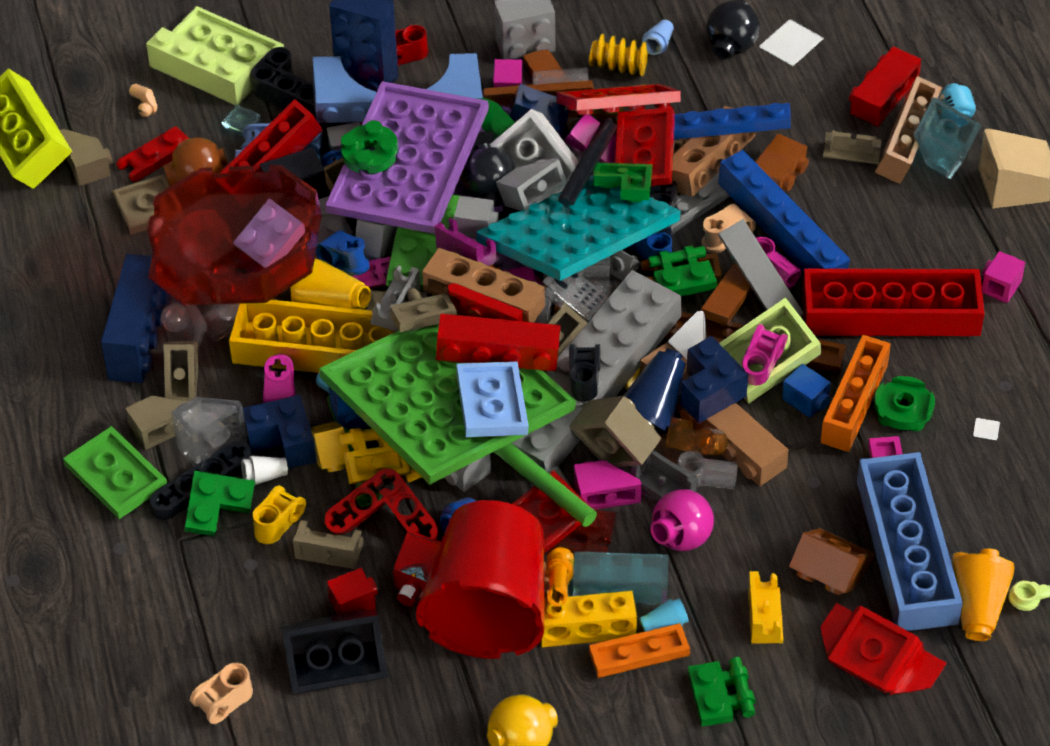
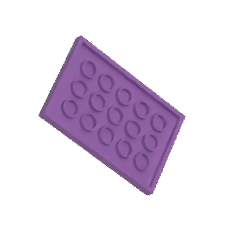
(433, 143)

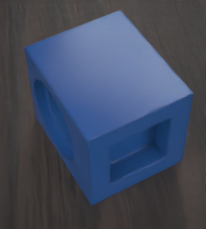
(806, 391)

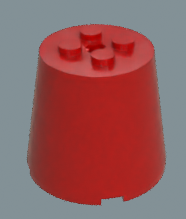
(487, 582)

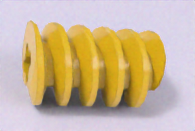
(619, 55)

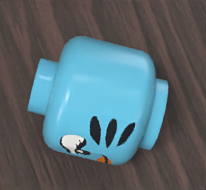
(959, 98)

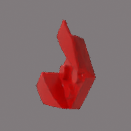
(878, 651)

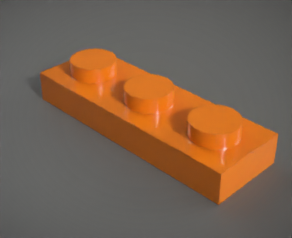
(639, 650)

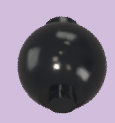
(732, 28)
(483, 170)

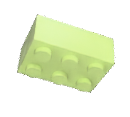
(799, 349)

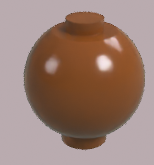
(193, 155)

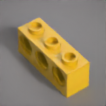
(589, 619)

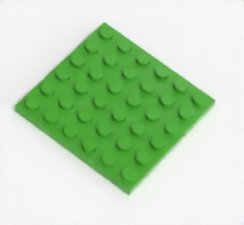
(418, 405)

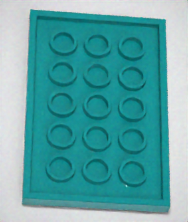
(573, 238)

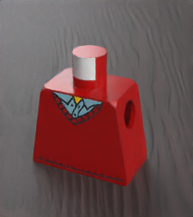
(414, 566)

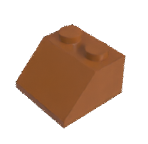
(830, 560)

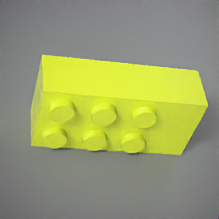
(28, 135)

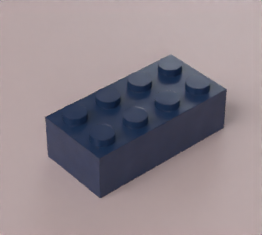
(365, 40)
(133, 322)

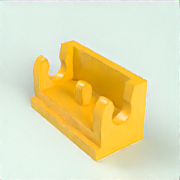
(764, 610)

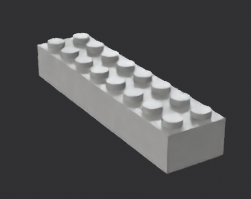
(627, 329)

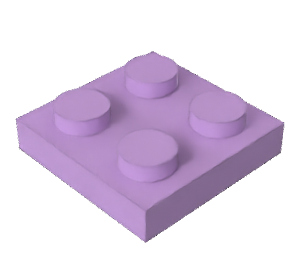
(270, 234)

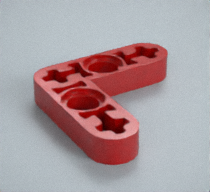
(390, 497)

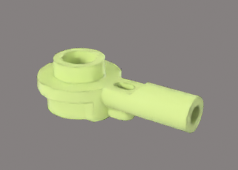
(1027, 595)

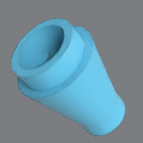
(665, 615)

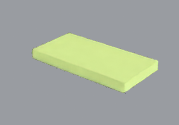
(225, 36)

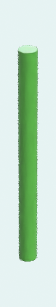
(547, 484)

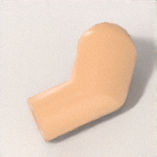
(147, 97)

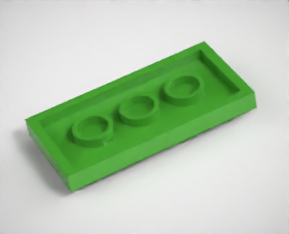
(416, 247)

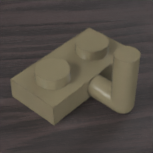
(420, 312)

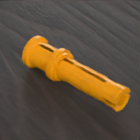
(559, 572)

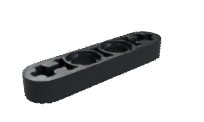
(181, 499)

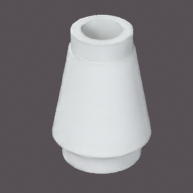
(263, 468)

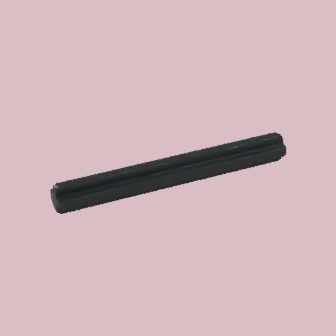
(587, 163)

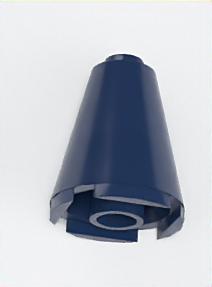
(658, 389)

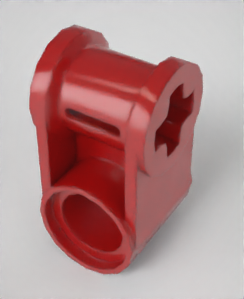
(411, 44)

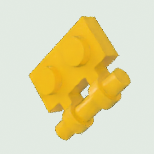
(365, 462)

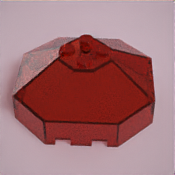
(202, 219)

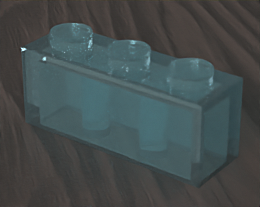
(622, 572)

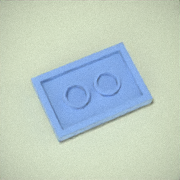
(492, 399)

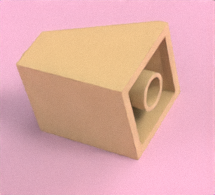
(1014, 169)

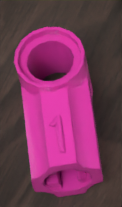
(786, 269)

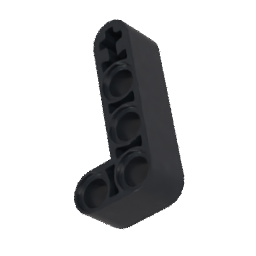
(277, 85)

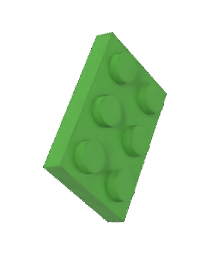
(115, 472)

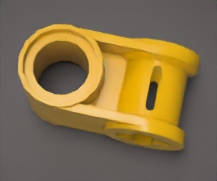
(276, 515)

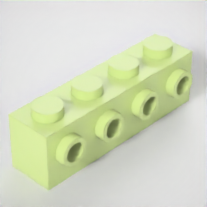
(199, 66)

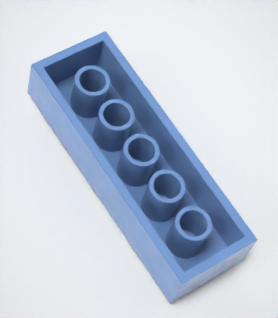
(909, 542)

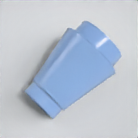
(658, 37)

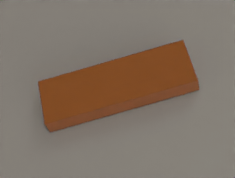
(727, 297)

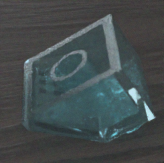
(945, 137)

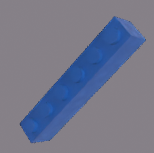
(779, 215)

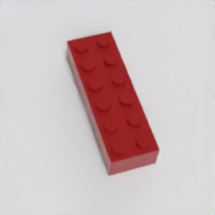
(893, 302)

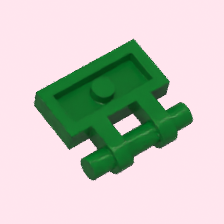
(684, 279)
(711, 695)

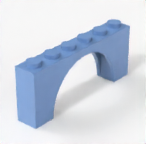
(344, 100)

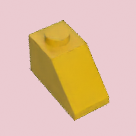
(327, 446)

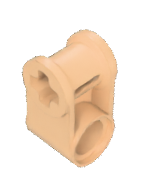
(720, 221)
(221, 694)

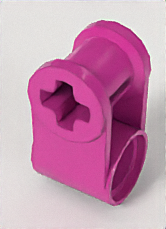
(764, 350)
(277, 386)

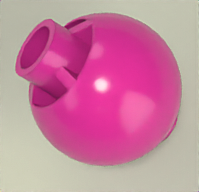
(682, 520)

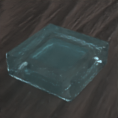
(239, 118)

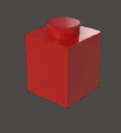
(352, 592)

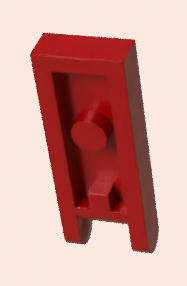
(152, 154)
(479, 305)

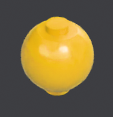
(521, 722)

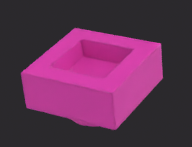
(884, 446)

